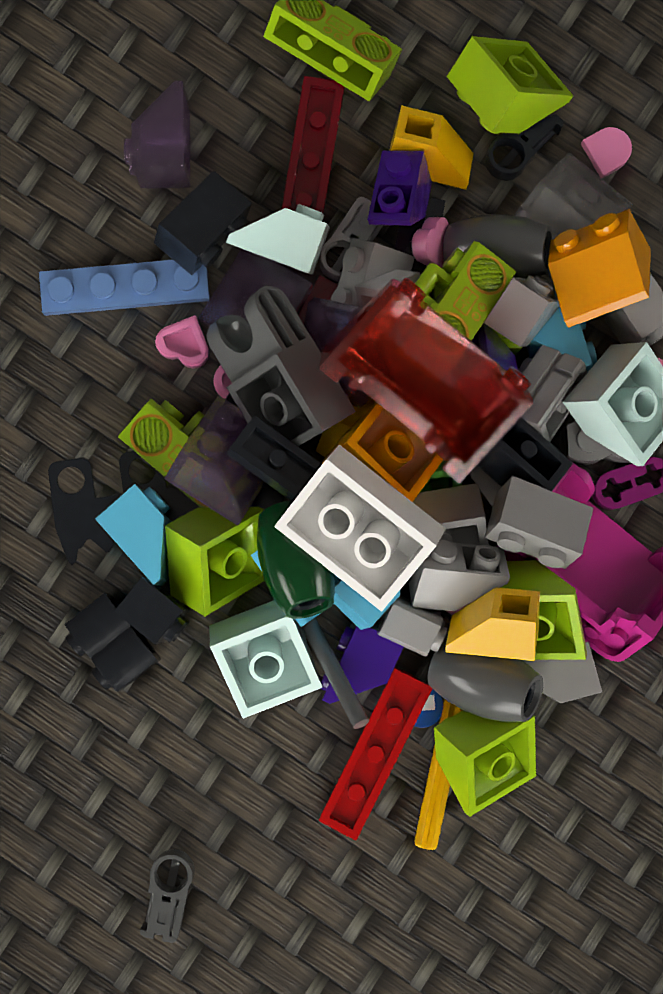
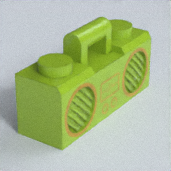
(334, 44)
(469, 286)
(160, 436)

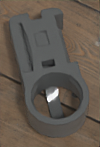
(167, 900)

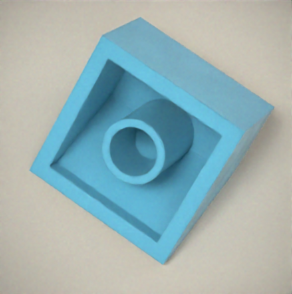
(138, 527)

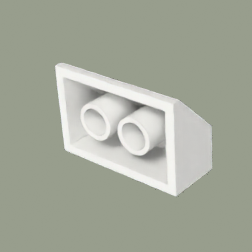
(360, 528)

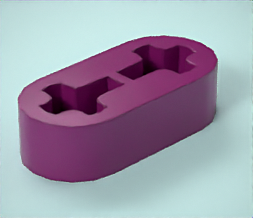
(634, 493)

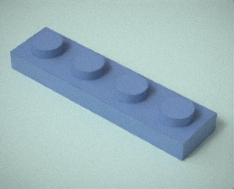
(121, 287)

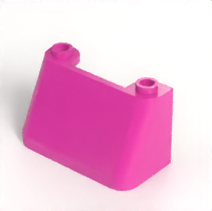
(613, 579)

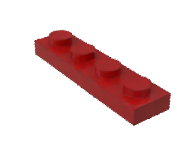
(375, 753)

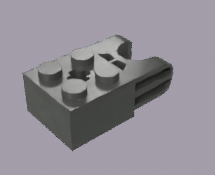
(277, 368)

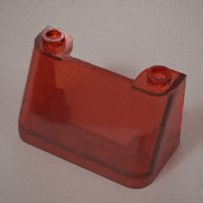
(428, 376)

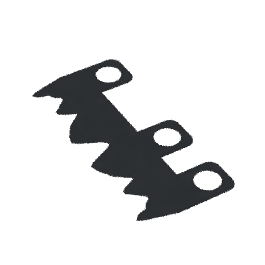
(77, 512)

